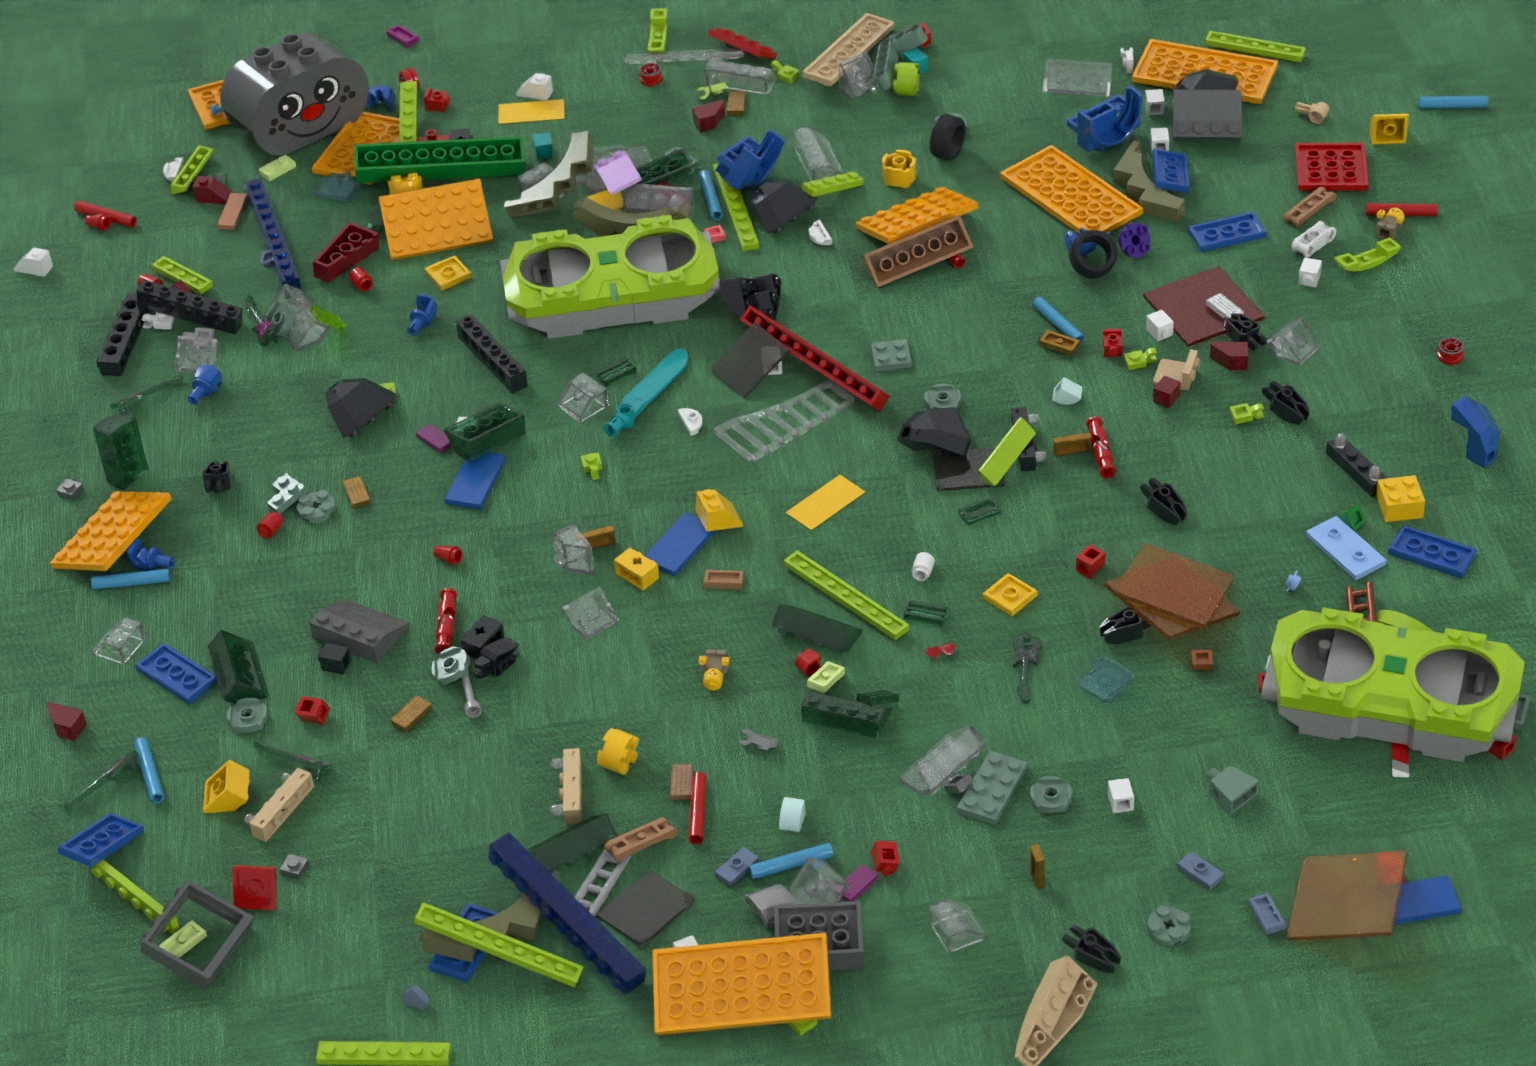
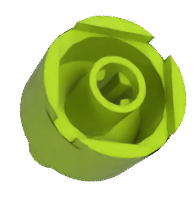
(907, 79)

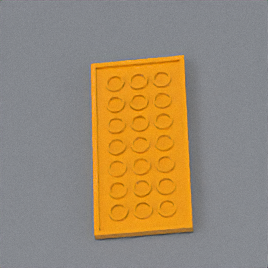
(1167, 63)
(1071, 192)
(741, 984)

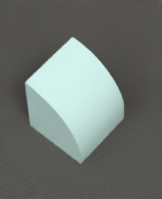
(1067, 392)
(792, 814)

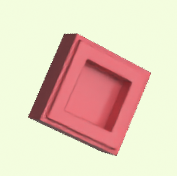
(716, 233)

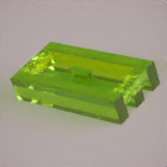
(327, 317)

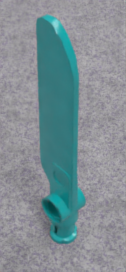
(647, 391)

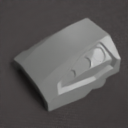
(764, 900)

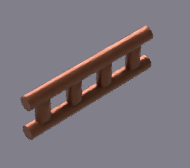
(1369, 605)

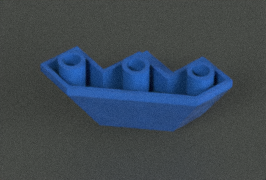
(1482, 432)

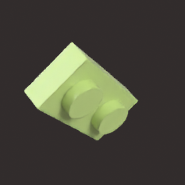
(277, 168)
(825, 677)
(184, 939)

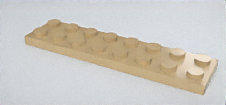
(855, 41)

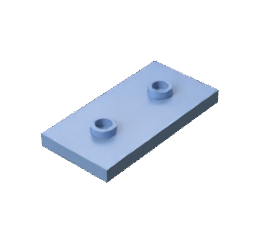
(1346, 548)

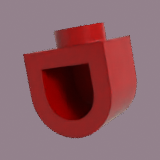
(808, 662)

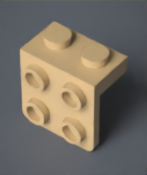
(1181, 371)

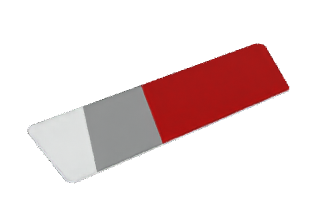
(1400, 760)

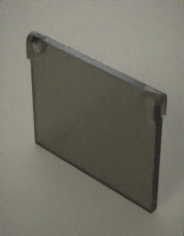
(750, 360)
(962, 471)
(645, 908)

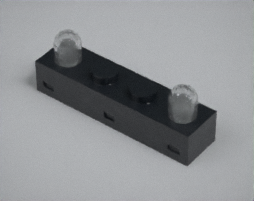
(1028, 457)
(1354, 463)

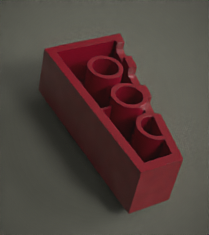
(345, 251)

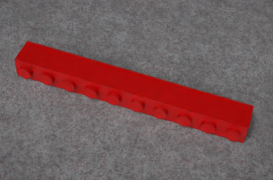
(818, 360)

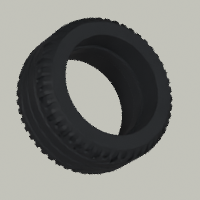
(947, 137)
(1101, 239)

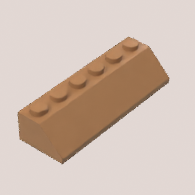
(917, 251)

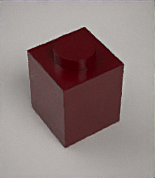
(1166, 391)

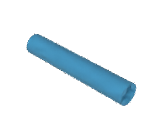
(1453, 102)
(710, 195)
(1057, 319)
(130, 579)
(149, 770)
(789, 861)

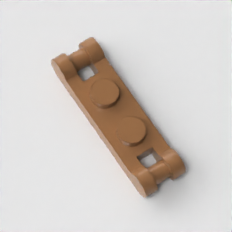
(1309, 206)
(640, 838)

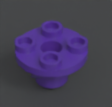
(1135, 240)

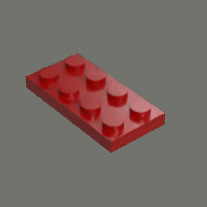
(742, 43)

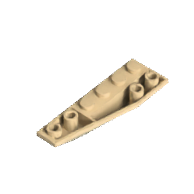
(1054, 1010)

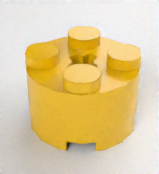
(899, 169)
(404, 184)
(618, 751)

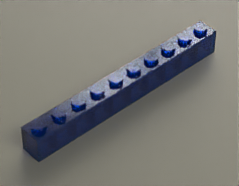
(272, 234)
(567, 913)

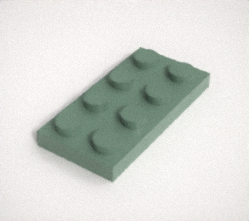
(992, 787)

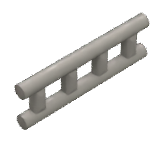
(602, 892)

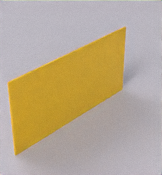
(531, 111)
(825, 502)

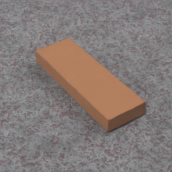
(232, 211)

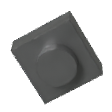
(69, 489)
(958, 783)
(294, 866)

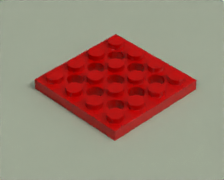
(1331, 154)

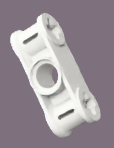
(1313, 239)

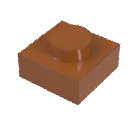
(1202, 659)

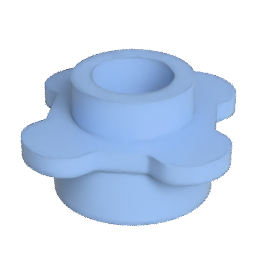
(1292, 582)

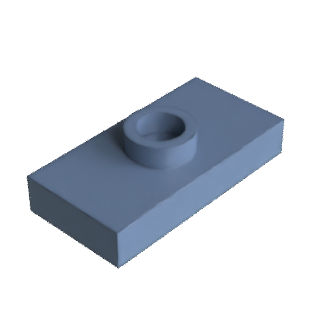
(736, 866)
(1200, 870)
(1267, 913)

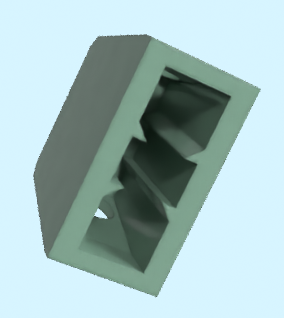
(1232, 788)

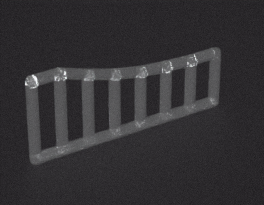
(708, 54)
(787, 406)

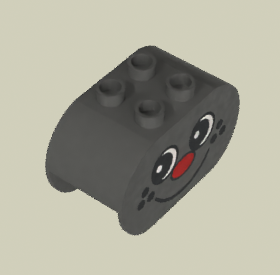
(294, 92)

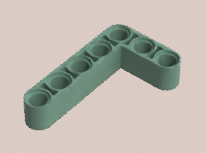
(889, 52)

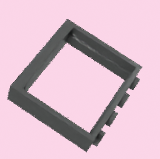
(216, 905)

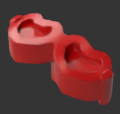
(936, 650)

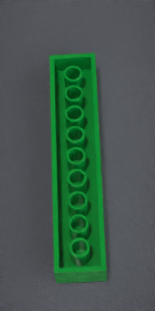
(440, 159)

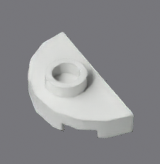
(172, 169)
(819, 234)
(691, 419)

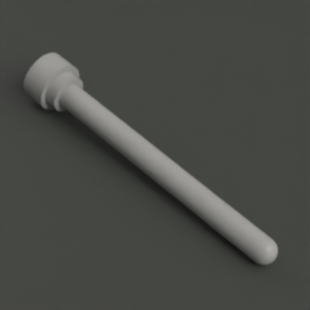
(472, 706)

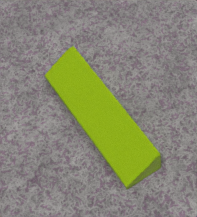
(191, 169)
(1006, 452)

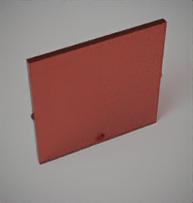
(1186, 304)

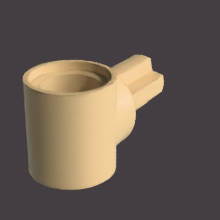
(1315, 112)

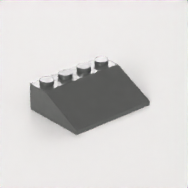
(1207, 115)
(358, 628)
(837, 919)

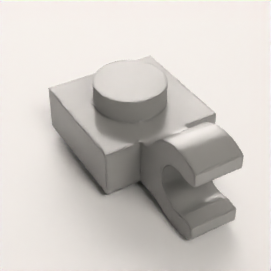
(201, 332)
(763, 742)

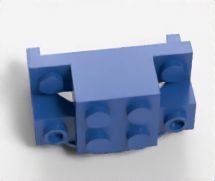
(1100, 125)
(749, 162)

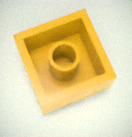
(1400, 498)

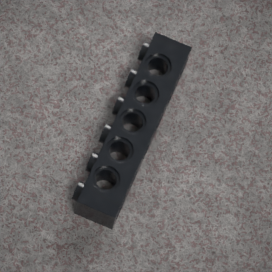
(189, 307)
(122, 337)
(491, 354)

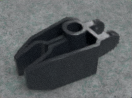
(1244, 329)
(1286, 402)
(217, 477)
(1164, 501)
(1123, 627)
(496, 658)
(1093, 949)

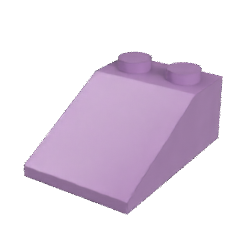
(617, 172)

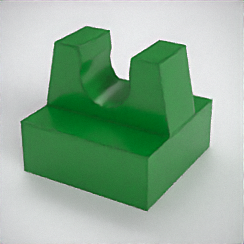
(1354, 517)

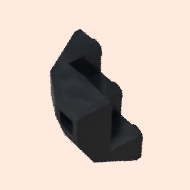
(1207, 80)
(780, 202)
(759, 292)
(356, 403)
(935, 430)

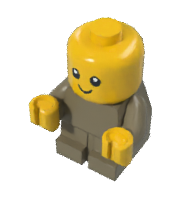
(1389, 224)
(714, 667)

